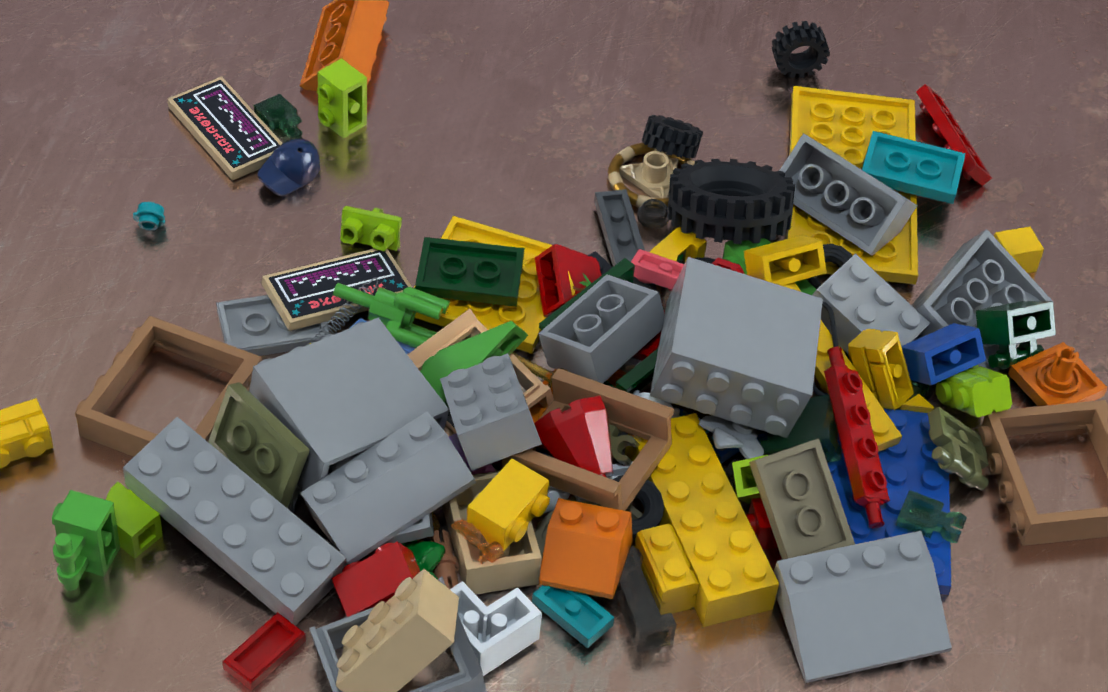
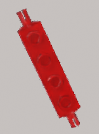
(856, 437)

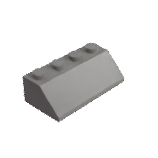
(845, 196)
(388, 488)

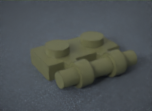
(958, 449)

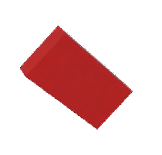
(264, 651)

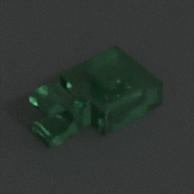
(279, 113)

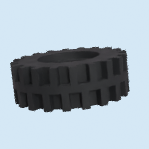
(730, 201)

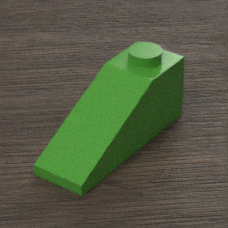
(471, 352)

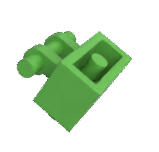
(85, 537)

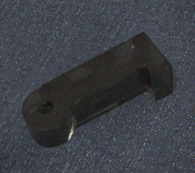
(639, 609)

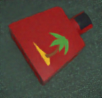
(563, 275)

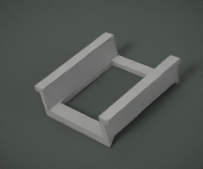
(469, 679)

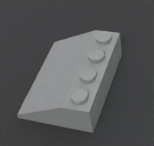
(972, 280)
(862, 606)

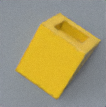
(918, 404)

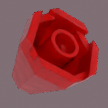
(579, 435)

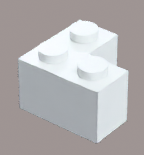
(500, 628)

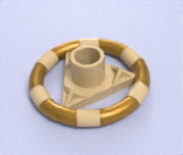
(650, 176)

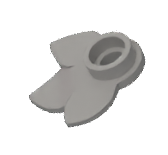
(733, 435)

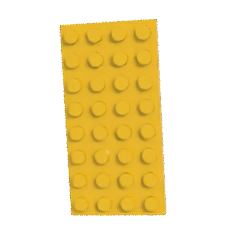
(845, 126)

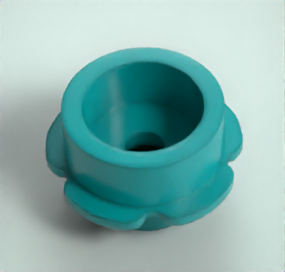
(149, 216)

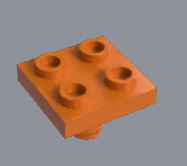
(1057, 377)

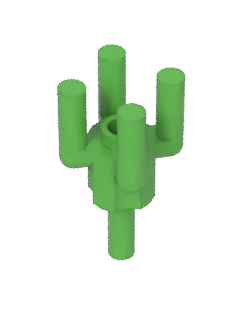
(398, 310)

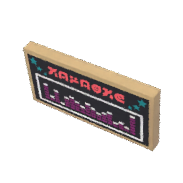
(225, 127)
(306, 292)

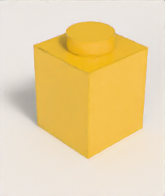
(1022, 246)

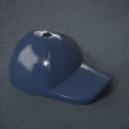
(288, 169)

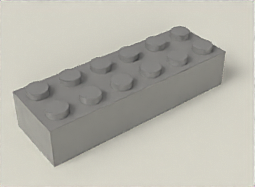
(234, 521)

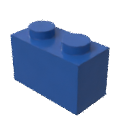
(944, 353)

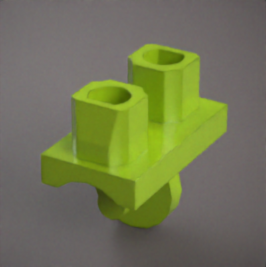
(370, 228)

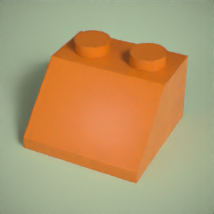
(586, 548)

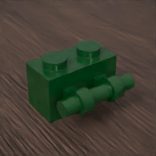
(1013, 324)

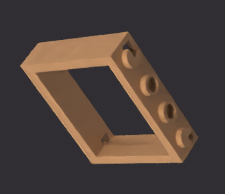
(155, 332)
(1030, 525)

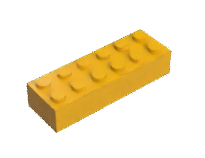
(711, 527)

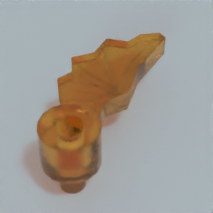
(474, 536)

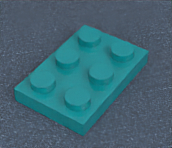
(914, 166)

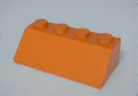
(347, 32)

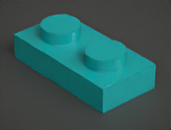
(574, 613)

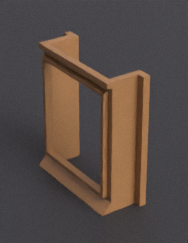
(628, 414)

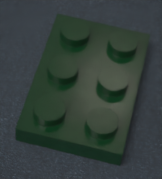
(470, 271)

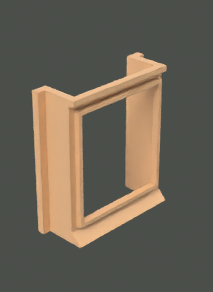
(459, 330)

